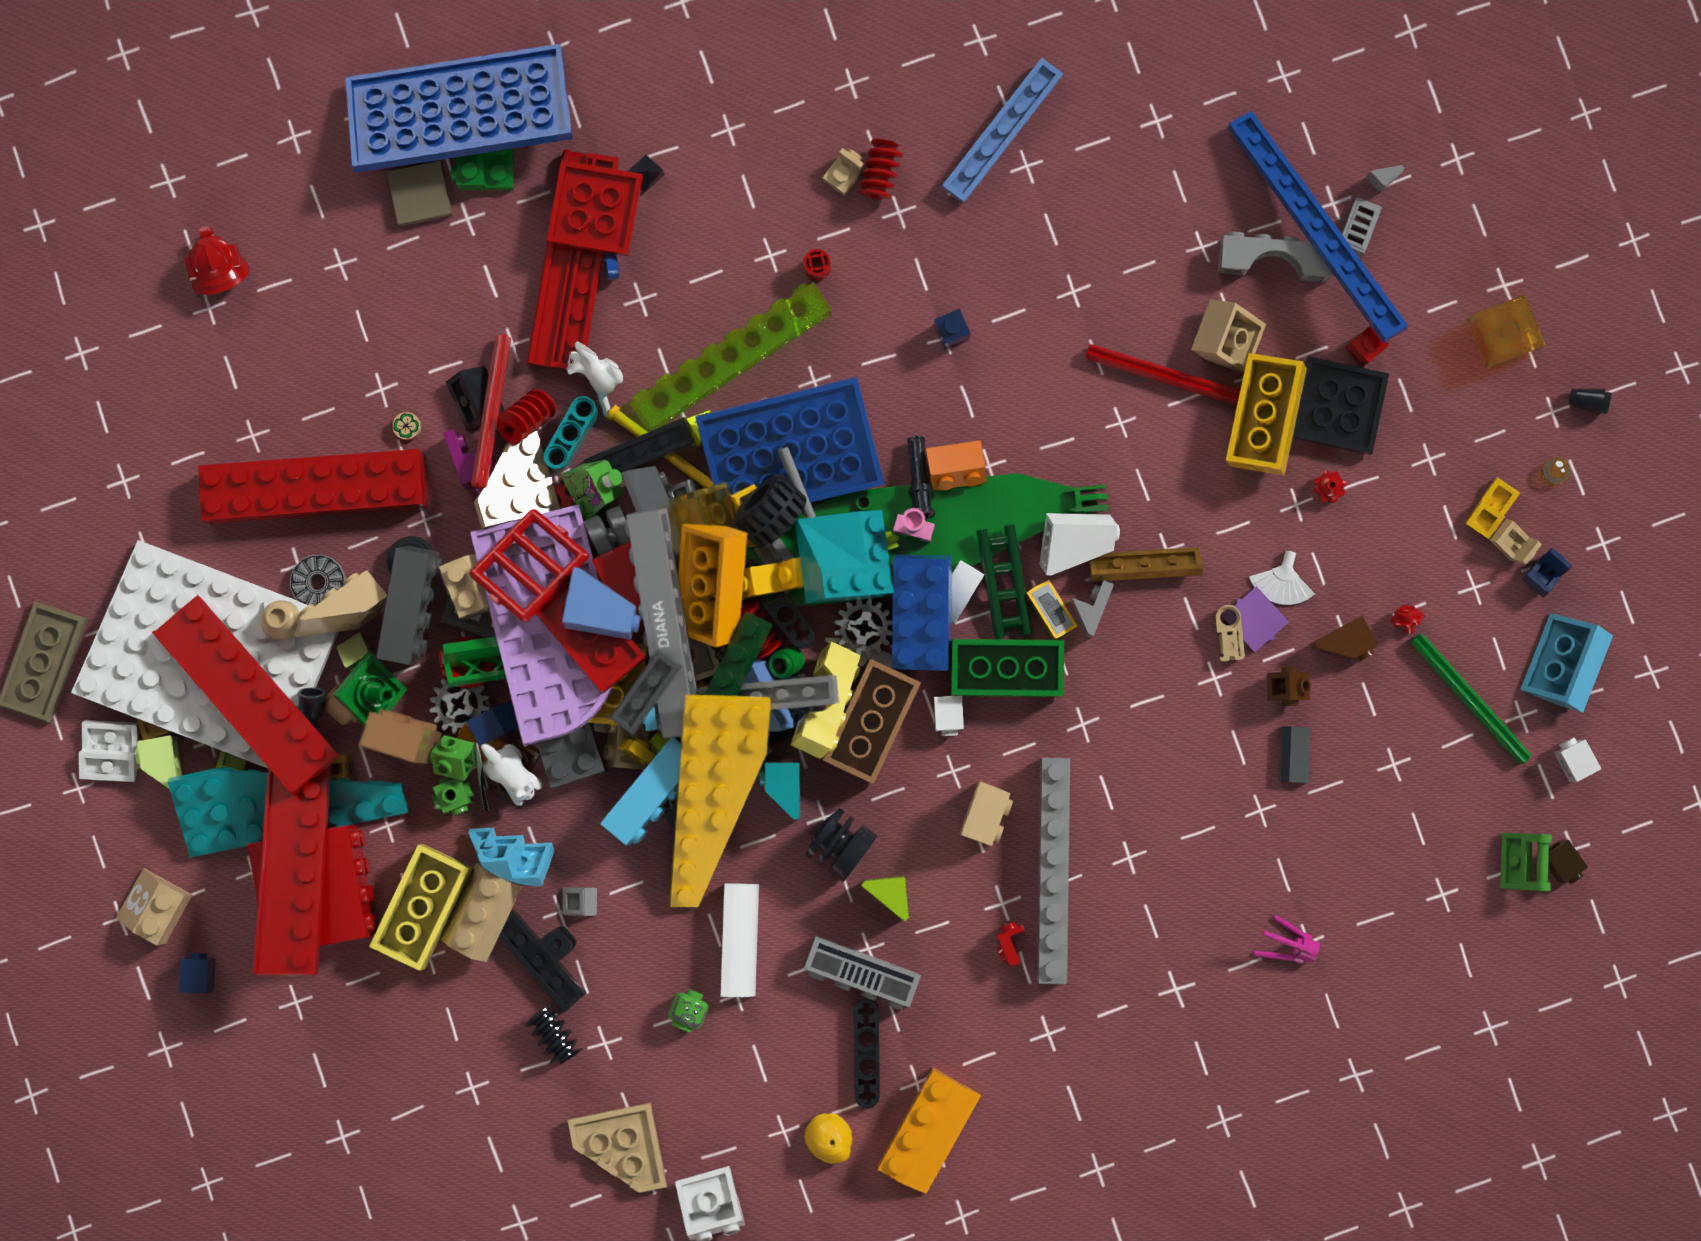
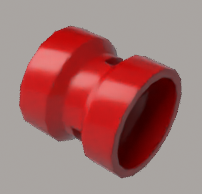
(818, 269)

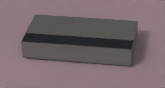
(1295, 754)

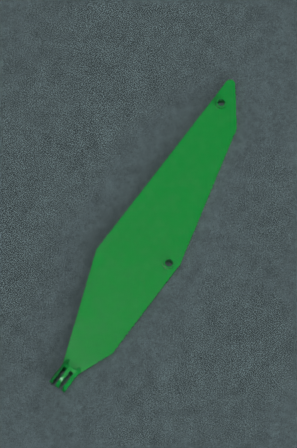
(957, 516)

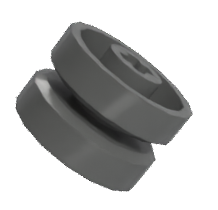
(610, 538)

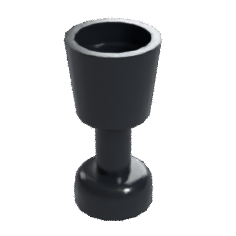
(312, 704)

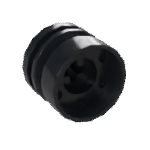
(840, 844)

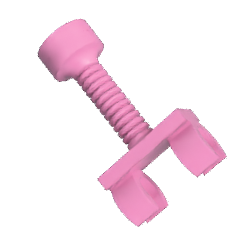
(914, 525)

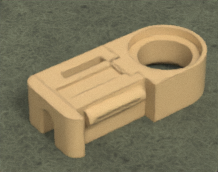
(1231, 636)

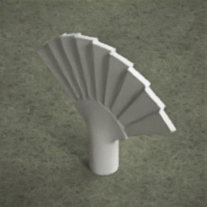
(1282, 583)

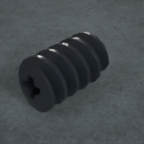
(553, 1035)

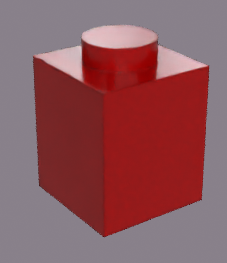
(1366, 346)

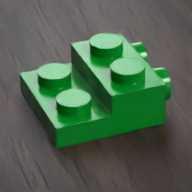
(485, 171)

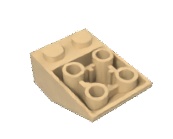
(344, 608)

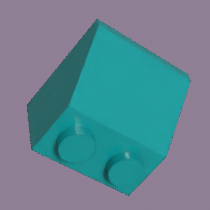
(783, 785)

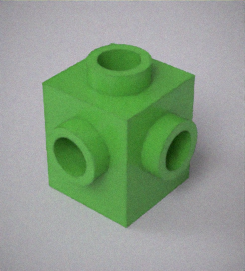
(453, 758)
(463, 796)

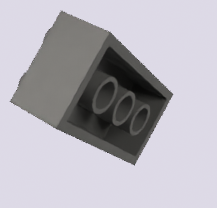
(408, 605)
(572, 757)

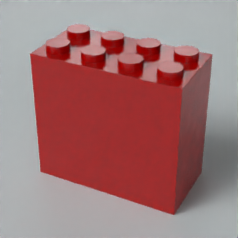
(346, 893)

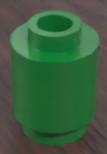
(786, 662)

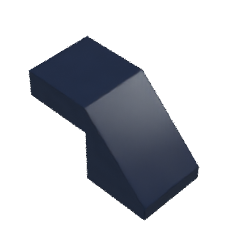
(494, 723)

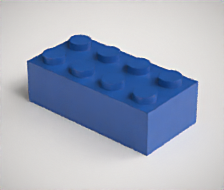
(922, 612)

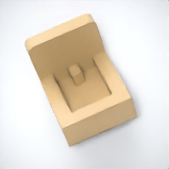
(1515, 542)

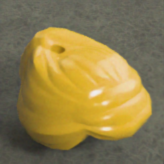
(825, 1131)

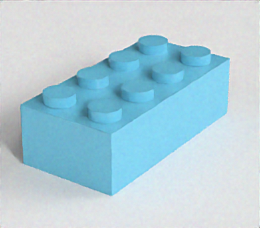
(646, 796)

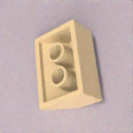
(480, 914)

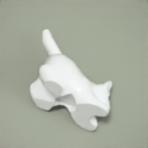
(602, 374)
(507, 769)

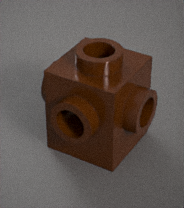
(1288, 686)

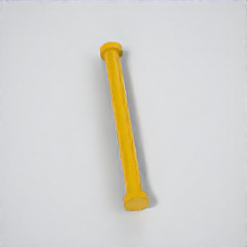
(674, 458)

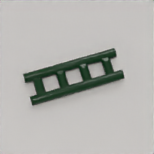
(995, 596)

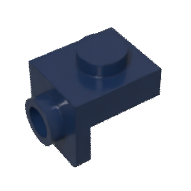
(1546, 572)

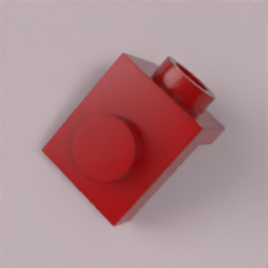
(1006, 949)

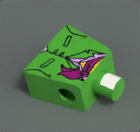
(593, 487)

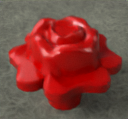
(1329, 486)
(1407, 617)

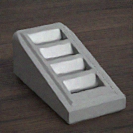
(1361, 248)

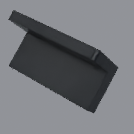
(469, 392)

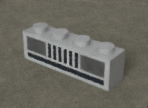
(863, 972)

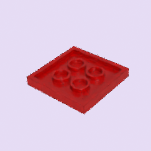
(594, 208)

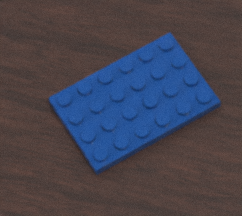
(819, 424)

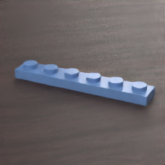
(1002, 130)

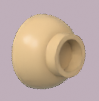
(280, 619)

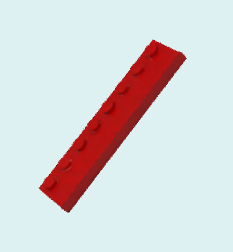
(566, 291)
(246, 695)
(292, 878)

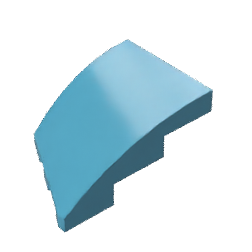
(511, 857)

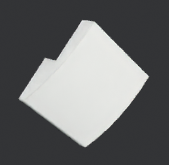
(108, 750)

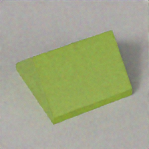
(890, 892)

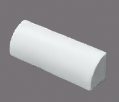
(739, 940)

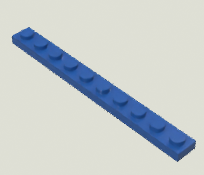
(1317, 227)

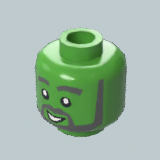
(688, 1010)

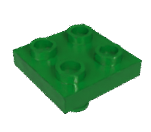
(369, 689)

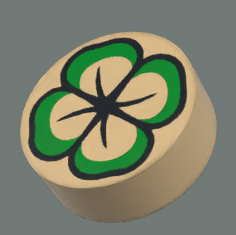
(406, 426)

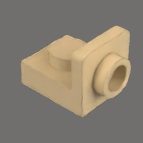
(844, 171)

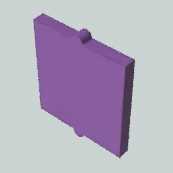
(1258, 618)

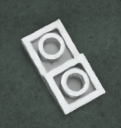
(964, 583)

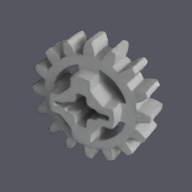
(882, 630)
(452, 715)

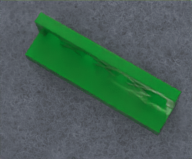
(469, 653)

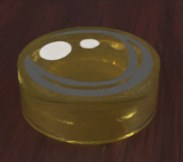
(1555, 471)

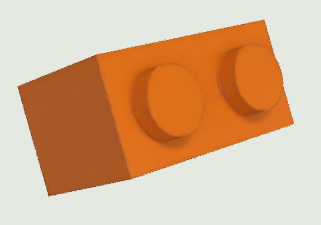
(956, 465)

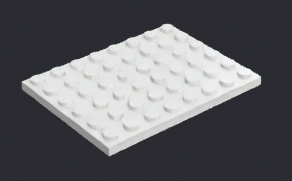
(142, 679)

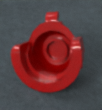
(214, 264)

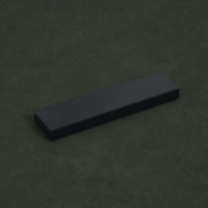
(647, 446)

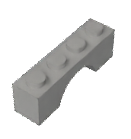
(1240, 252)

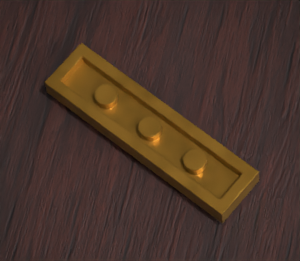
(1146, 564)

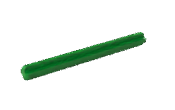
(1470, 698)

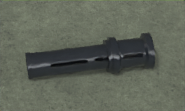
(920, 489)

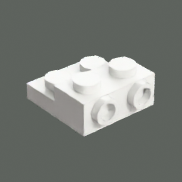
(710, 1204)

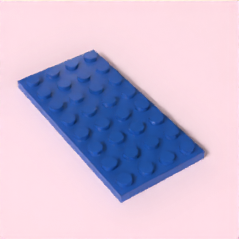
(458, 108)

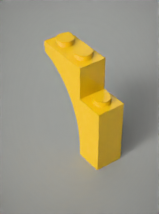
(772, 578)

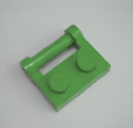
(1517, 861)

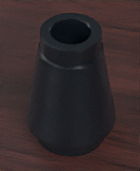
(1591, 400)

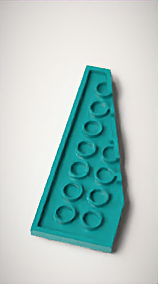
(227, 806)

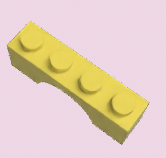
(818, 730)

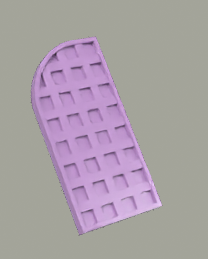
(544, 681)

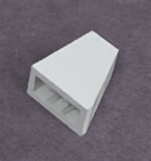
(1076, 539)

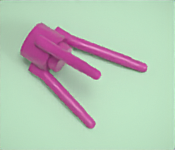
(1303, 948)

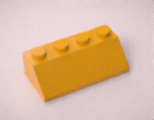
(712, 581)
(928, 1131)

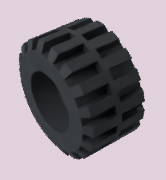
(770, 510)

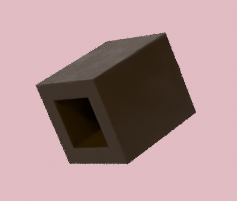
(1565, 862)

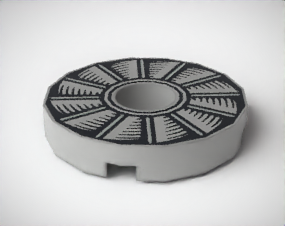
(308, 568)

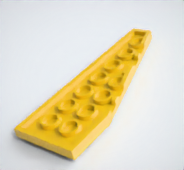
(719, 762)

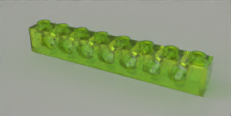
(816, 311)

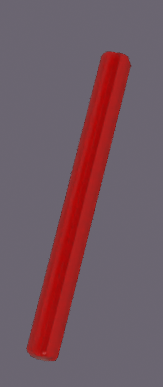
(1162, 374)
(491, 411)

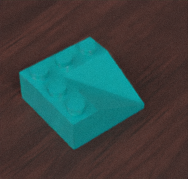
(844, 556)

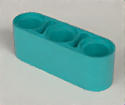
(571, 420)

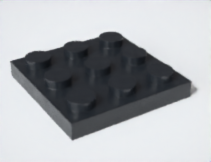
(1340, 405)

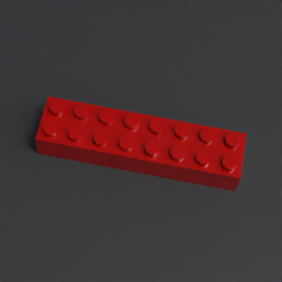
(312, 486)

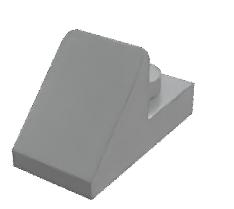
(1089, 614)

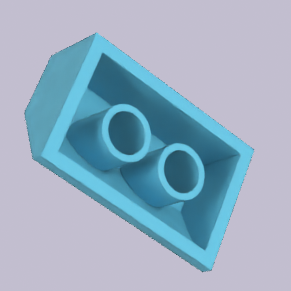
(1567, 662)

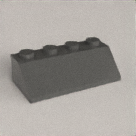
(648, 492)

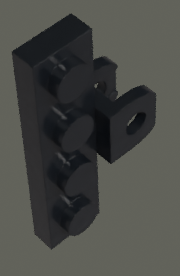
(543, 958)

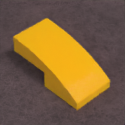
(1492, 507)

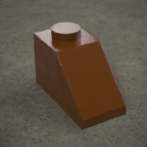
(1348, 641)

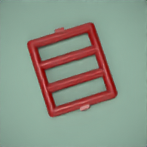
(515, 535)

